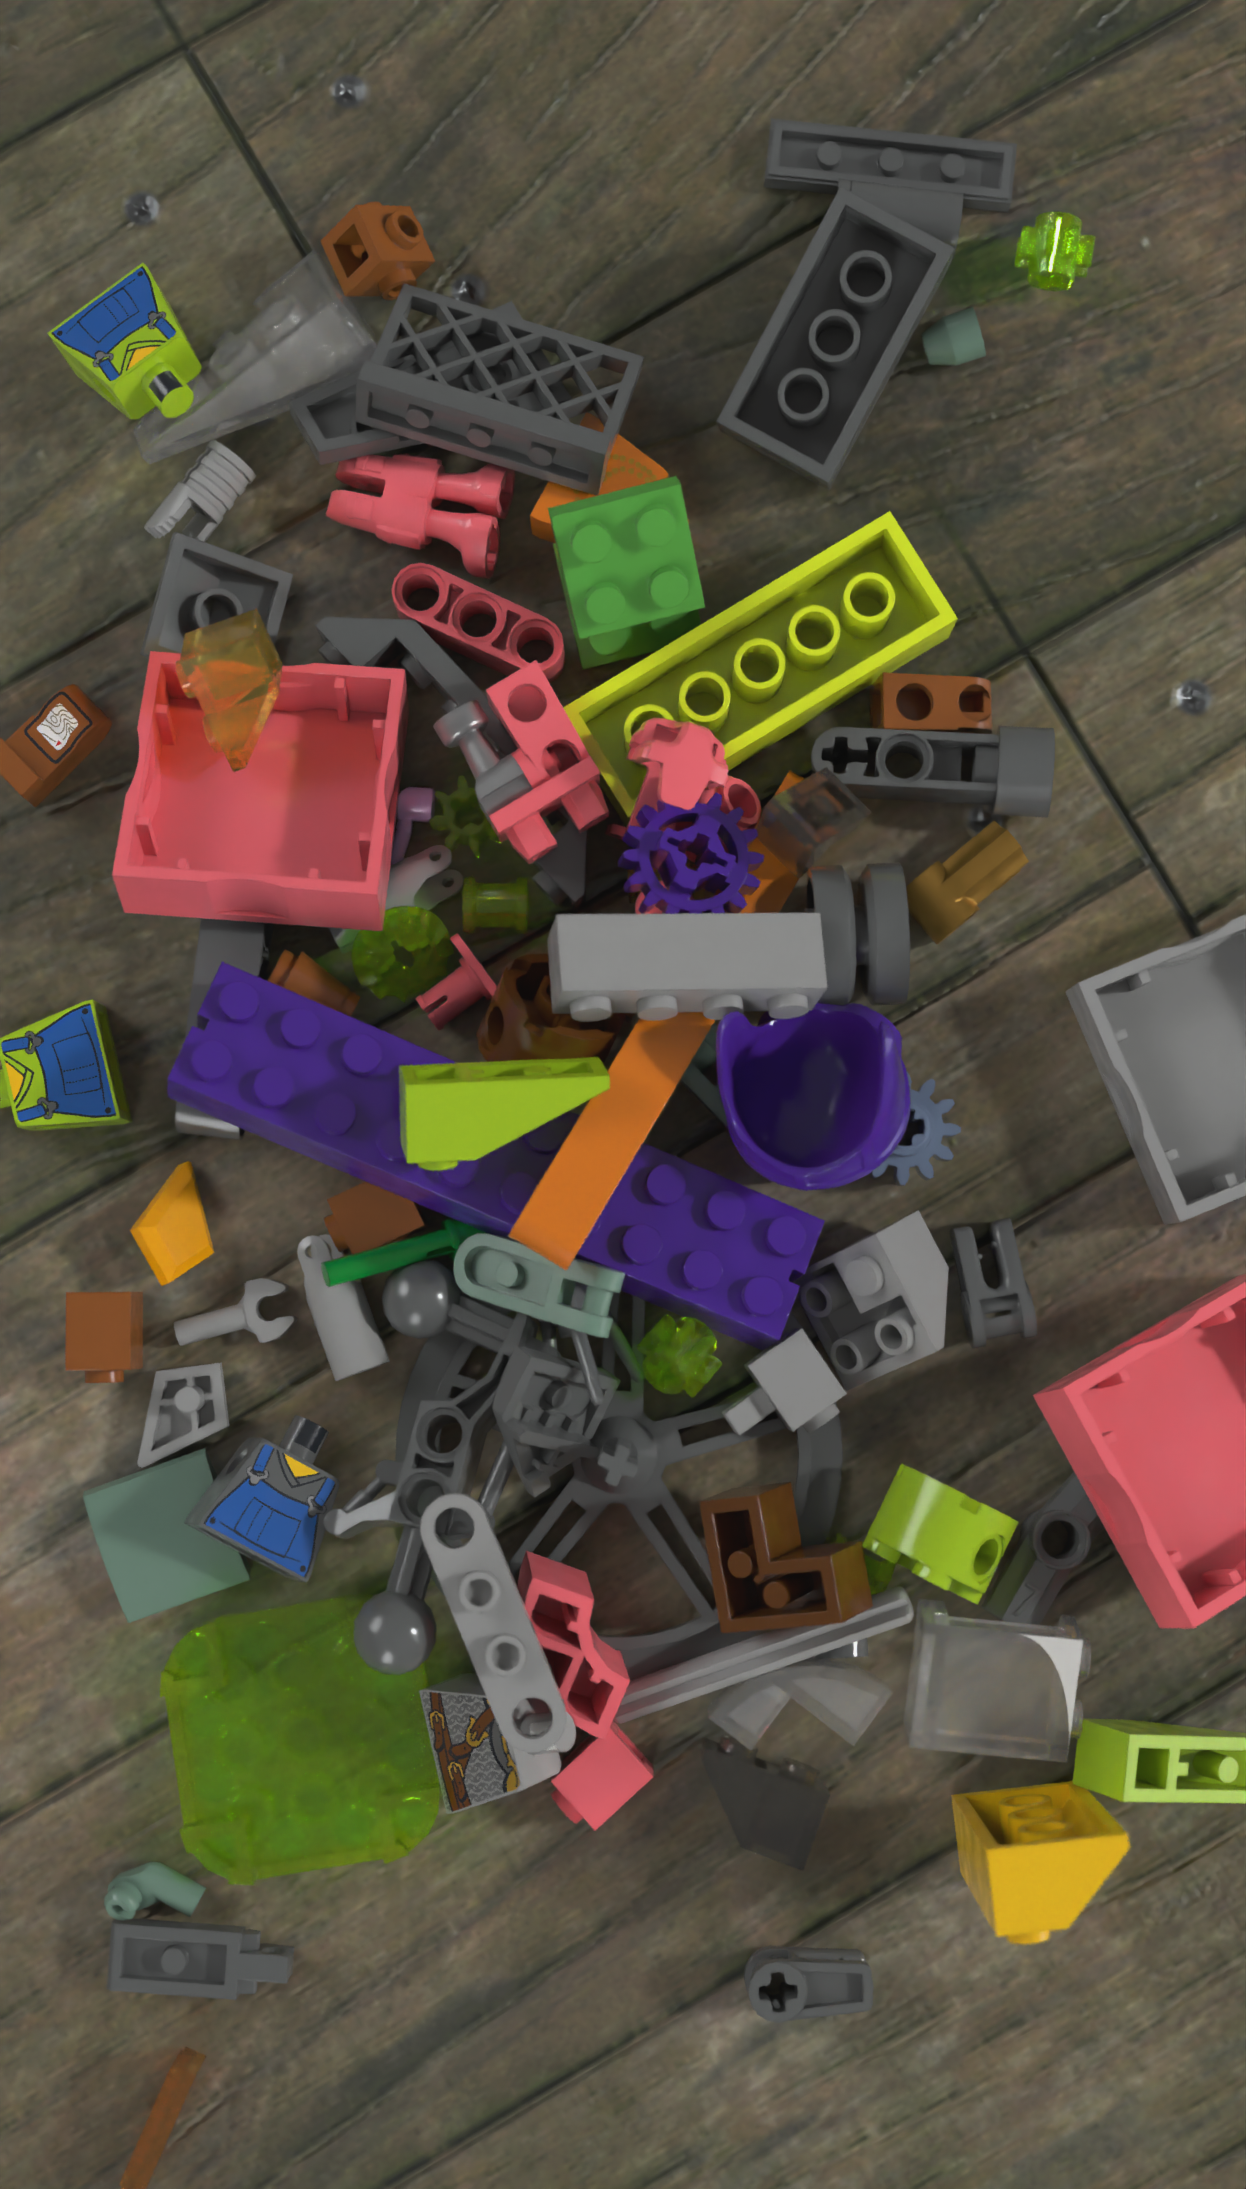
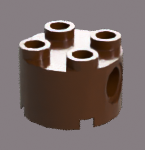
(522, 1022)

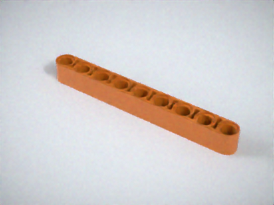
(622, 1116)

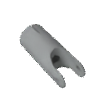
(410, 888)
(340, 1313)

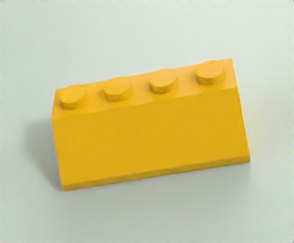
(1035, 1855)

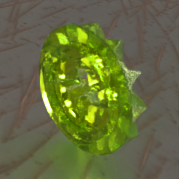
(416, 931)

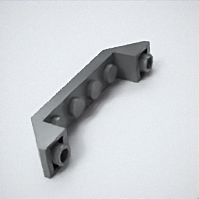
(376, 644)

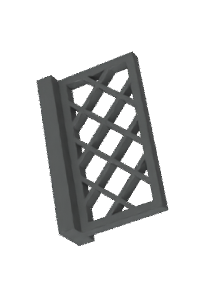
(485, 422)

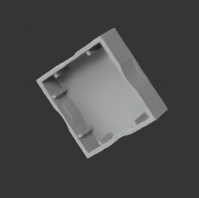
(1175, 1065)

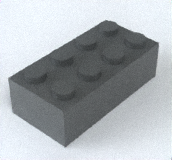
(835, 338)

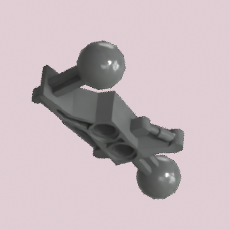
(422, 1301)

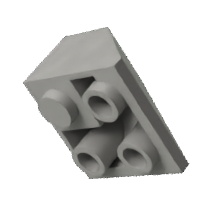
(878, 1301)

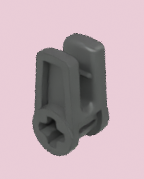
(979, 1299)
(815, 1984)

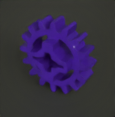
(666, 853)

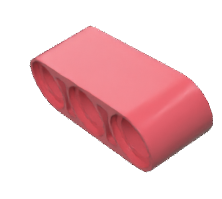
(461, 600)

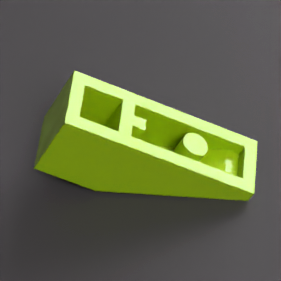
(478, 1106)
(1160, 1762)

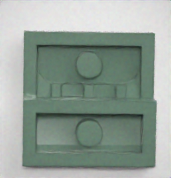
(148, 1547)

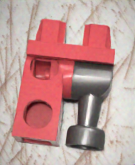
(537, 778)

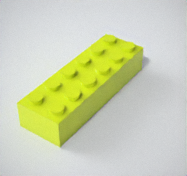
(773, 656)

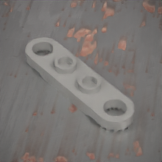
(493, 1623)

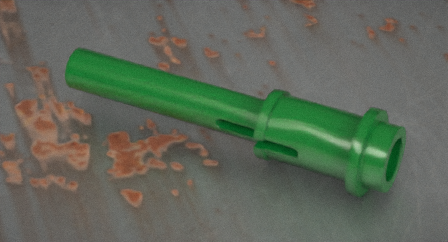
(398, 1254)

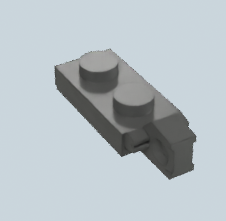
(193, 1959)

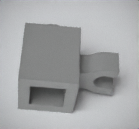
(790, 1382)

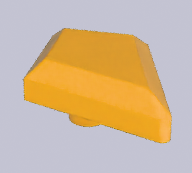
(174, 1227)

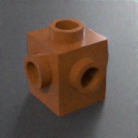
(377, 250)

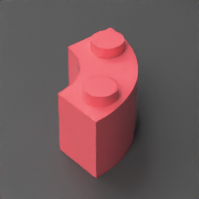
(584, 1667)

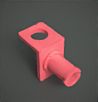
(460, 988)

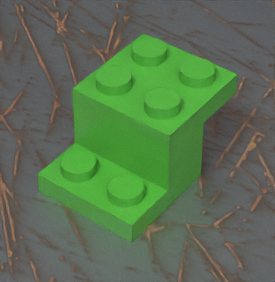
(627, 570)

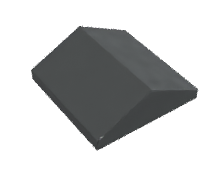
(208, 586)

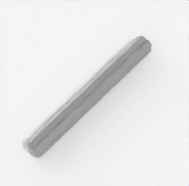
(758, 1656)

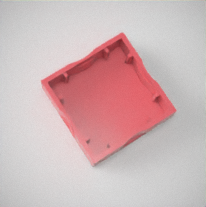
(291, 834)
(1164, 1453)

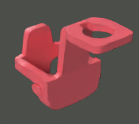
(679, 766)

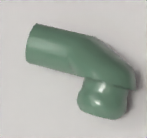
(148, 1885)

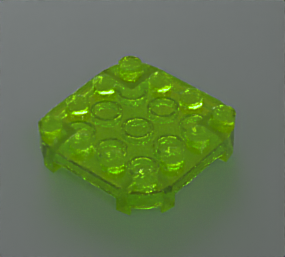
(295, 1744)

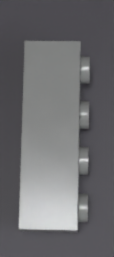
(686, 964)

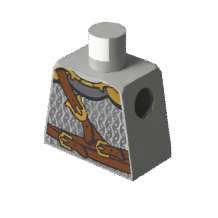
(470, 1750)

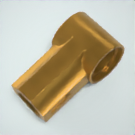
(950, 891)

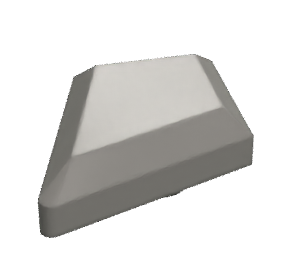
(183, 1410)

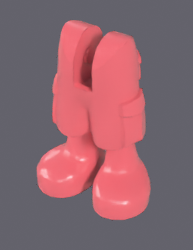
(412, 491)

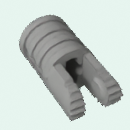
(207, 489)

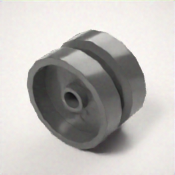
(863, 934)

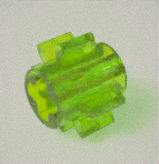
(1054, 251)
(471, 834)
(679, 1355)

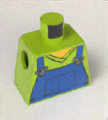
(131, 348)
(64, 1072)

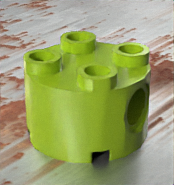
(940, 1534)

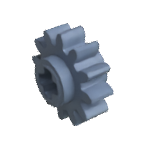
(928, 1140)

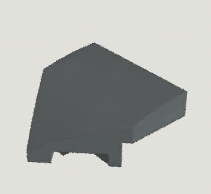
(548, 1414)

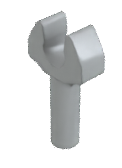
(238, 1317)

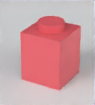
(600, 1777)

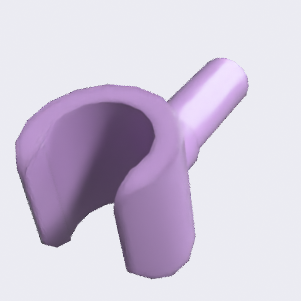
(413, 805)

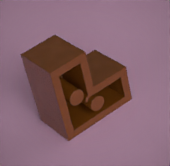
(764, 1571)

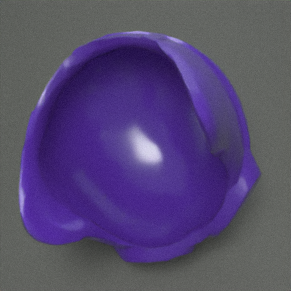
(813, 1093)

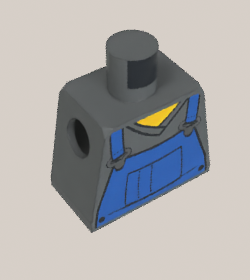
(272, 1501)

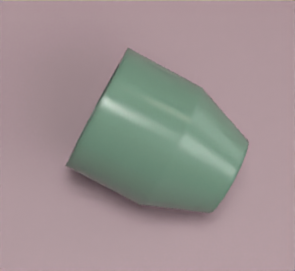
(954, 339)

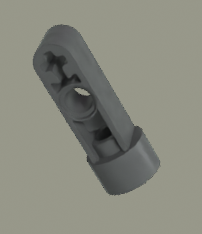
(1008, 768)

